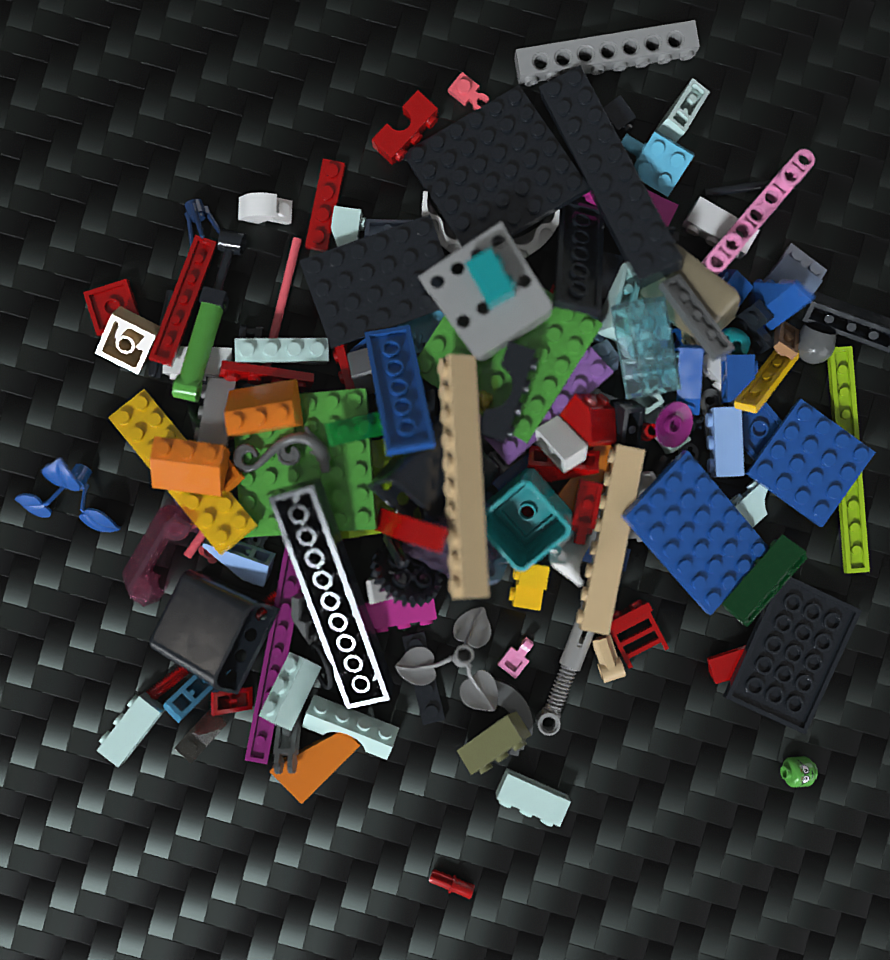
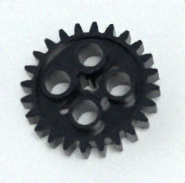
(410, 584)

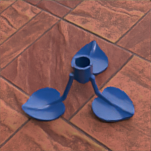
(74, 480)

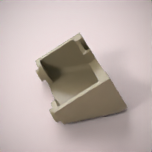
(712, 291)

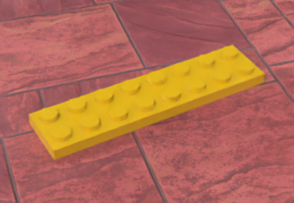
(218, 518)

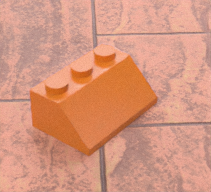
(263, 408)
(188, 466)

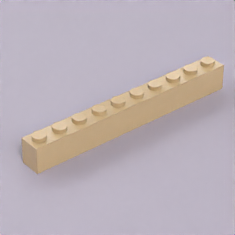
(463, 477)

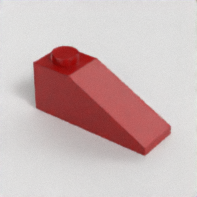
(550, 472)

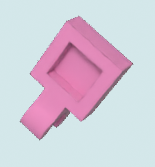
(514, 660)

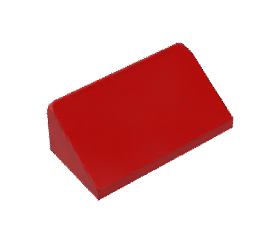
(723, 664)

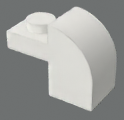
(264, 207)

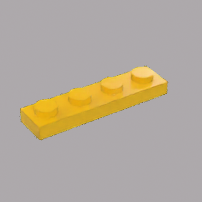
(765, 382)

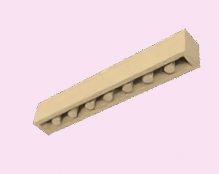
(610, 541)

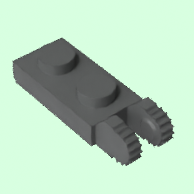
(287, 744)

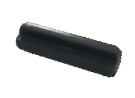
(396, 551)

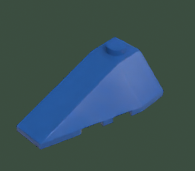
(780, 298)

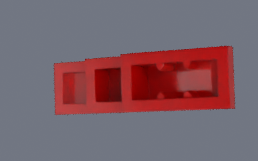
(411, 530)

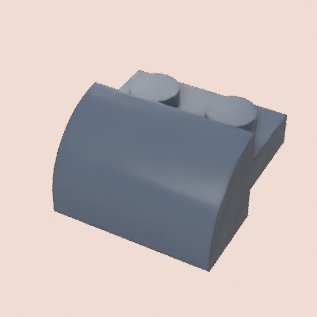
(797, 266)

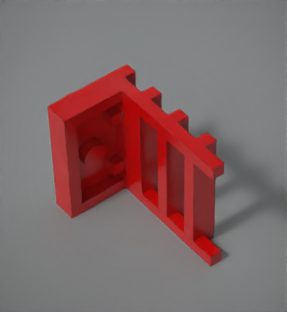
(633, 614)

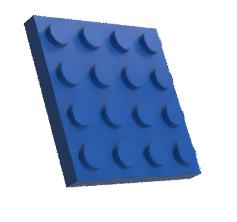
(810, 462)

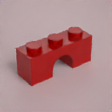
(394, 143)

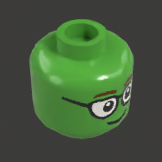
(799, 771)

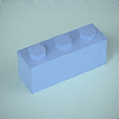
(725, 442)

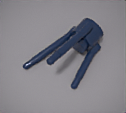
(196, 213)

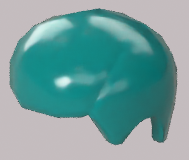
(739, 340)

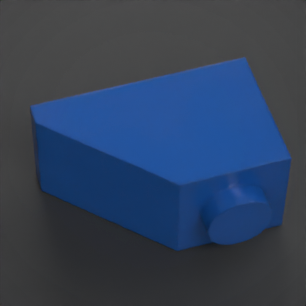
(736, 375)

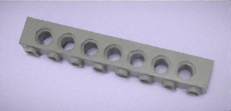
(681, 33)

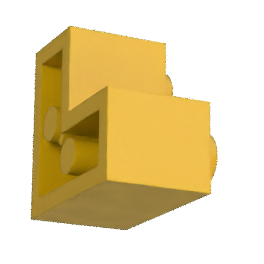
(529, 586)

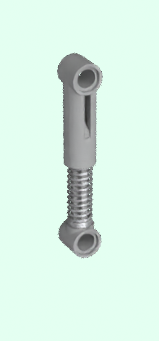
(570, 661)

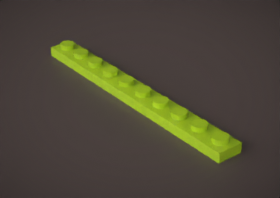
(852, 505)

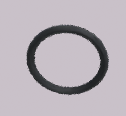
(326, 663)

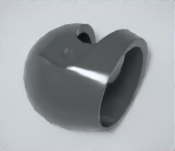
(815, 344)

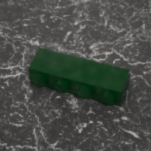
(765, 579)

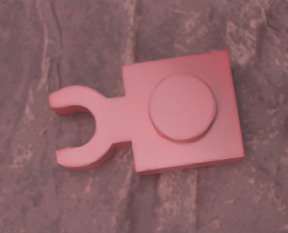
(466, 90)

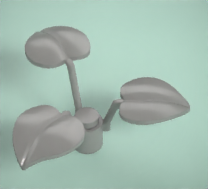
(480, 689)

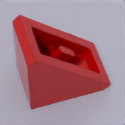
(229, 703)

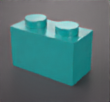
(490, 278)

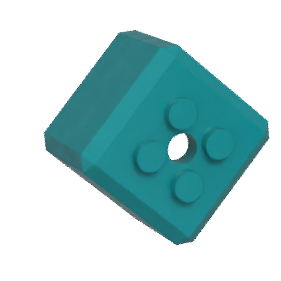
(521, 537)

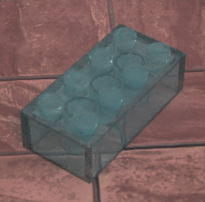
(645, 347)

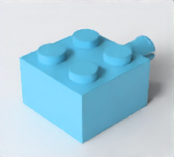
(659, 160)

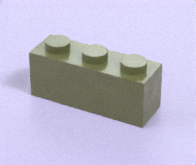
(494, 743)

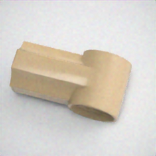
(609, 663)

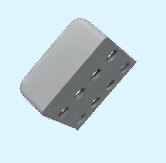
(462, 304)

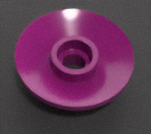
(674, 424)

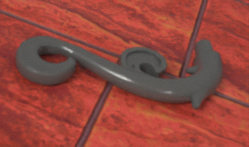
(280, 447)

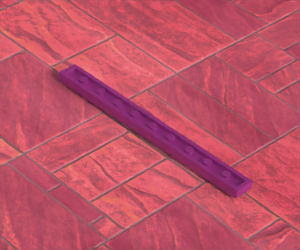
(275, 655)

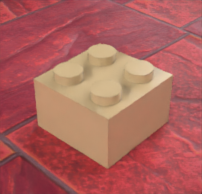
(128, 340)

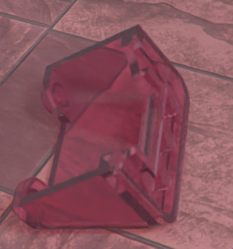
(138, 575)

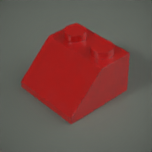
(591, 418)

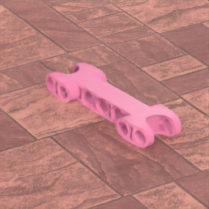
(775, 191)

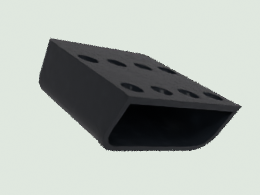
(423, 478)
(208, 626)

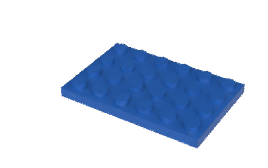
(695, 532)

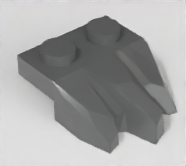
(303, 619)

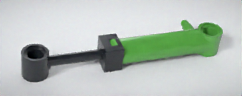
(213, 303)

